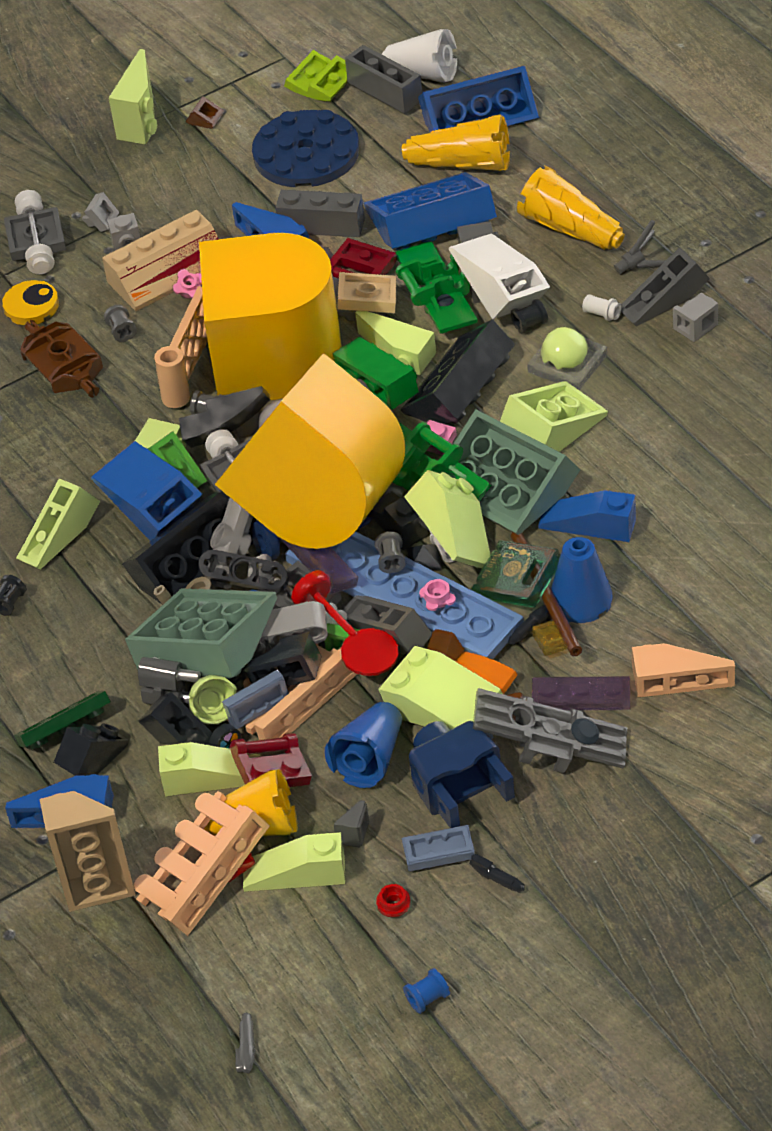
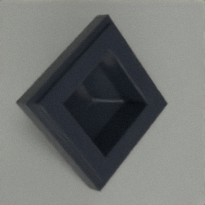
(425, 555)

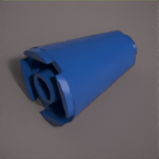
(581, 582)
(365, 745)

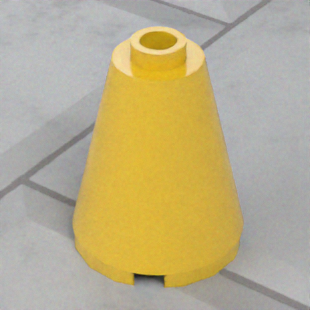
(269, 799)

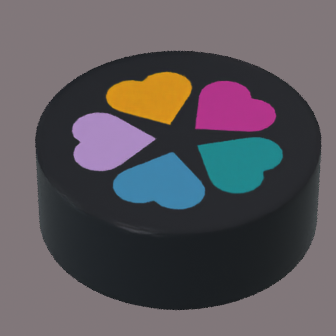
(224, 735)

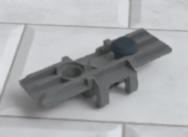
(549, 730)

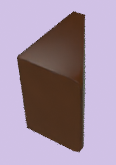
(205, 114)
(445, 643)

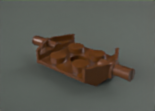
(65, 370)

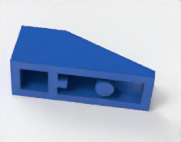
(259, 221)
(593, 514)
(27, 811)

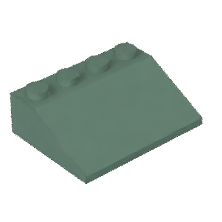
(522, 471)
(205, 630)

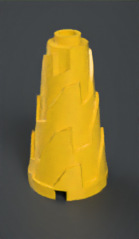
(466, 146)
(566, 210)

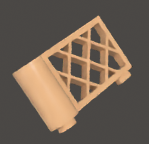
(178, 360)

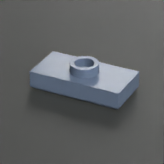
(255, 699)
(438, 848)

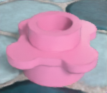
(184, 290)
(437, 594)

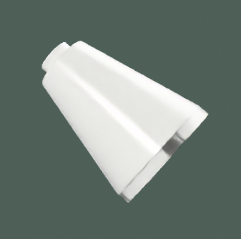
(427, 55)

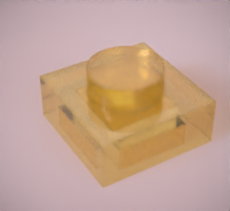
(548, 638)

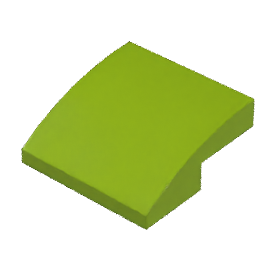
(318, 77)

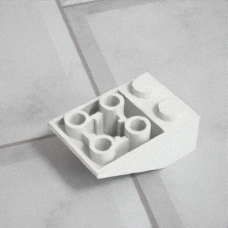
(499, 274)

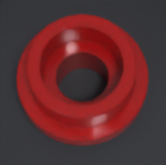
(392, 893)

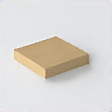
(366, 292)

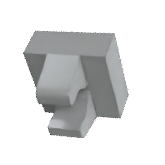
(99, 211)

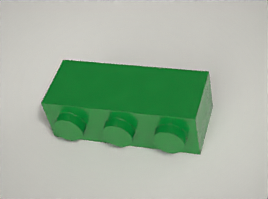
(382, 372)

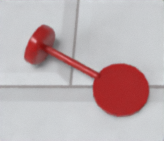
(363, 651)

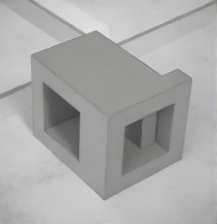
(123, 230)
(696, 317)

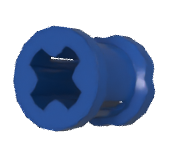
(426, 990)

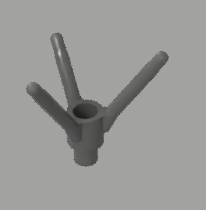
(634, 256)

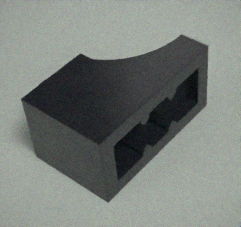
(398, 516)
(293, 657)
(174, 723)

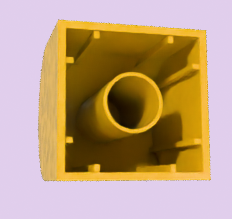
(267, 310)
(318, 459)

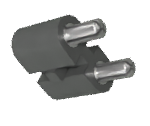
(162, 677)

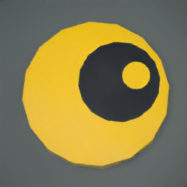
(30, 301)

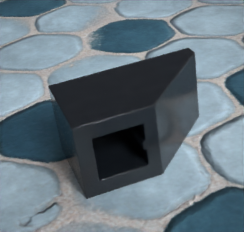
(89, 748)

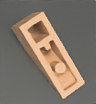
(673, 669)

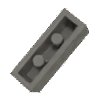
(383, 78)
(323, 211)

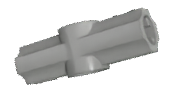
(231, 536)

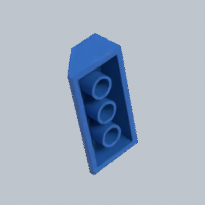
(499, 93)

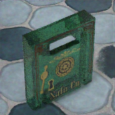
(510, 567)

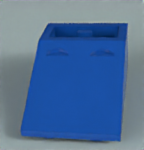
(147, 489)

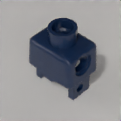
(455, 766)

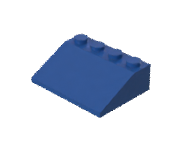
(431, 210)

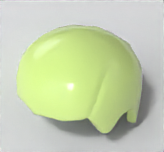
(564, 348)
(207, 698)

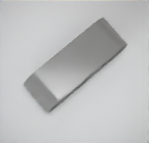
(293, 621)

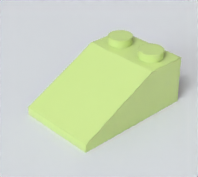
(133, 103)
(552, 414)
(451, 516)
(433, 689)

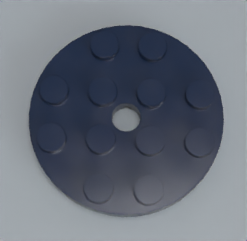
(331, 151)

